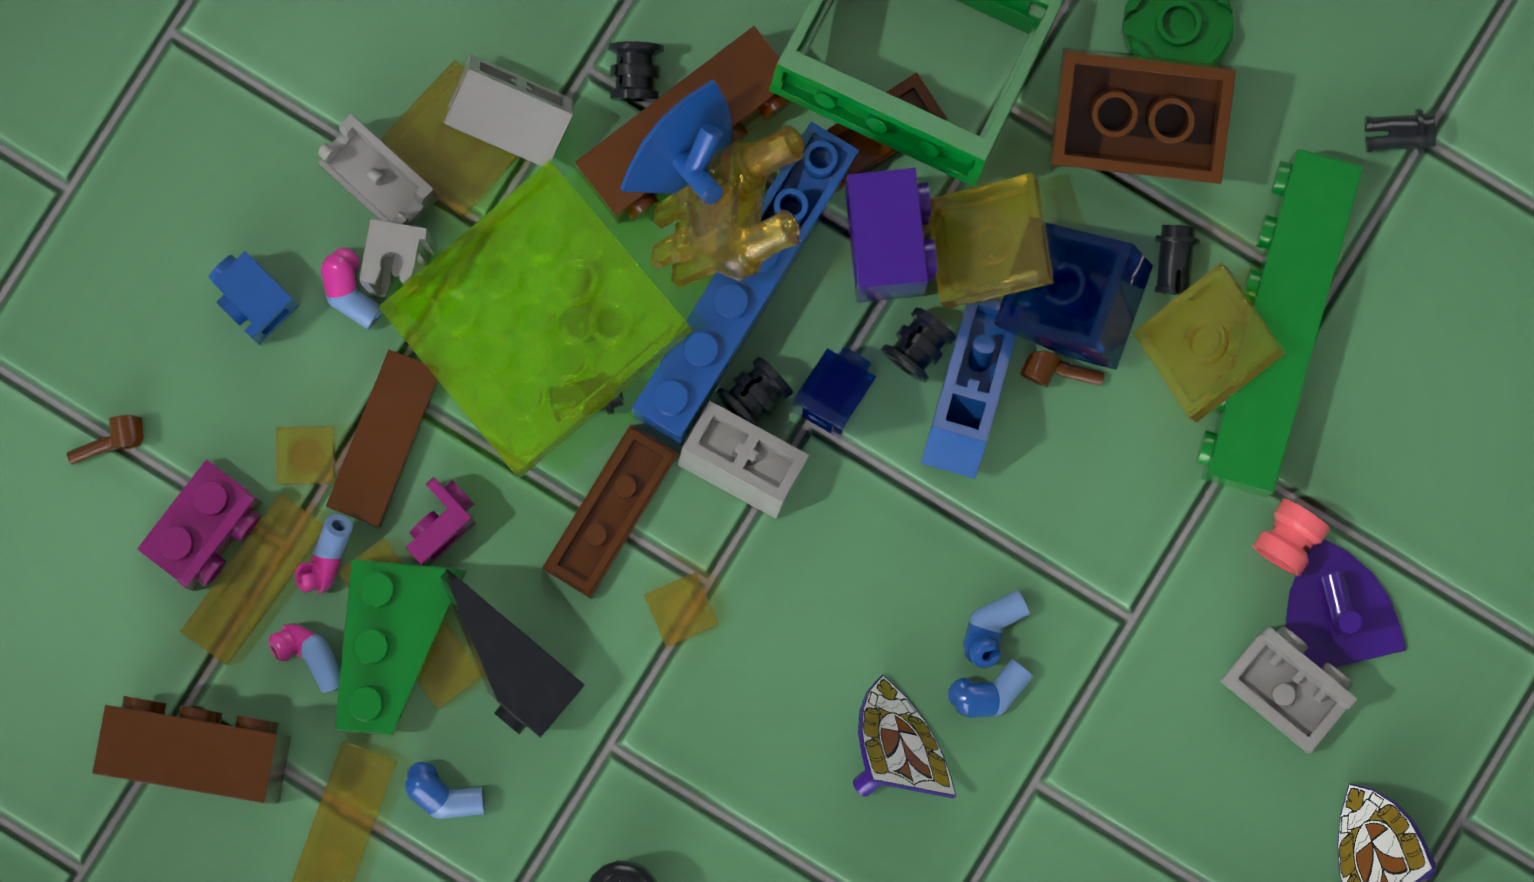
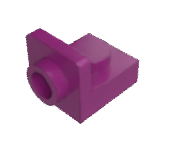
(438, 533)

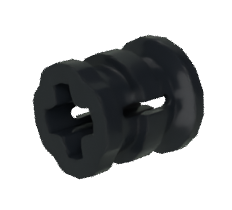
(635, 71)
(919, 344)
(755, 392)

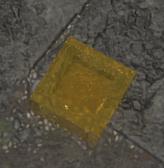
(305, 455)
(681, 609)

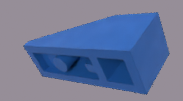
(969, 391)

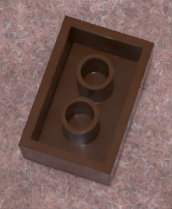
(1142, 115)
(192, 751)

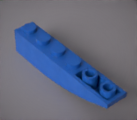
(733, 307)

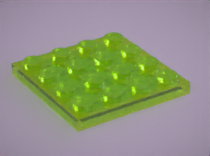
(535, 319)

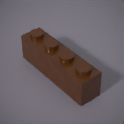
(744, 78)

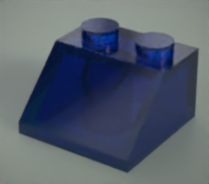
(1089, 303)

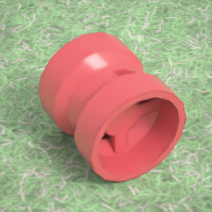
(1292, 534)

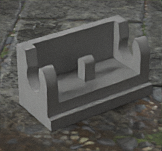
(509, 111)
(376, 175)
(395, 251)
(742, 459)

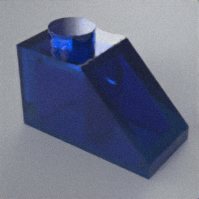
(835, 391)

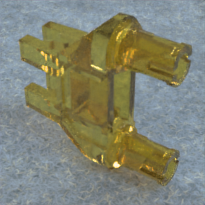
(729, 233)

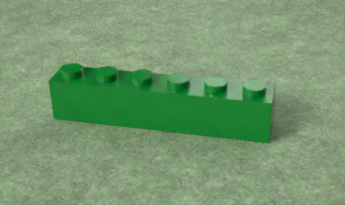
(1290, 297)

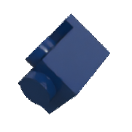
(251, 295)

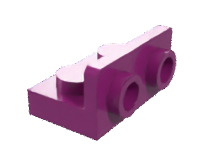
(201, 527)

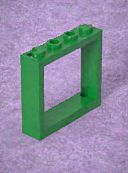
(899, 122)

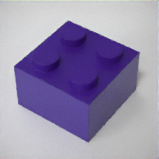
(887, 234)

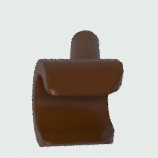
(1043, 365)
(125, 434)

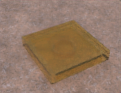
(447, 159)
(990, 241)
(1208, 342)

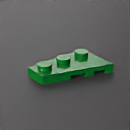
(387, 638)

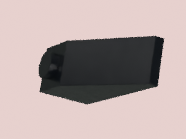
(514, 668)

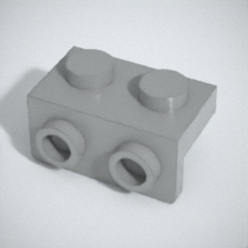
(1289, 687)

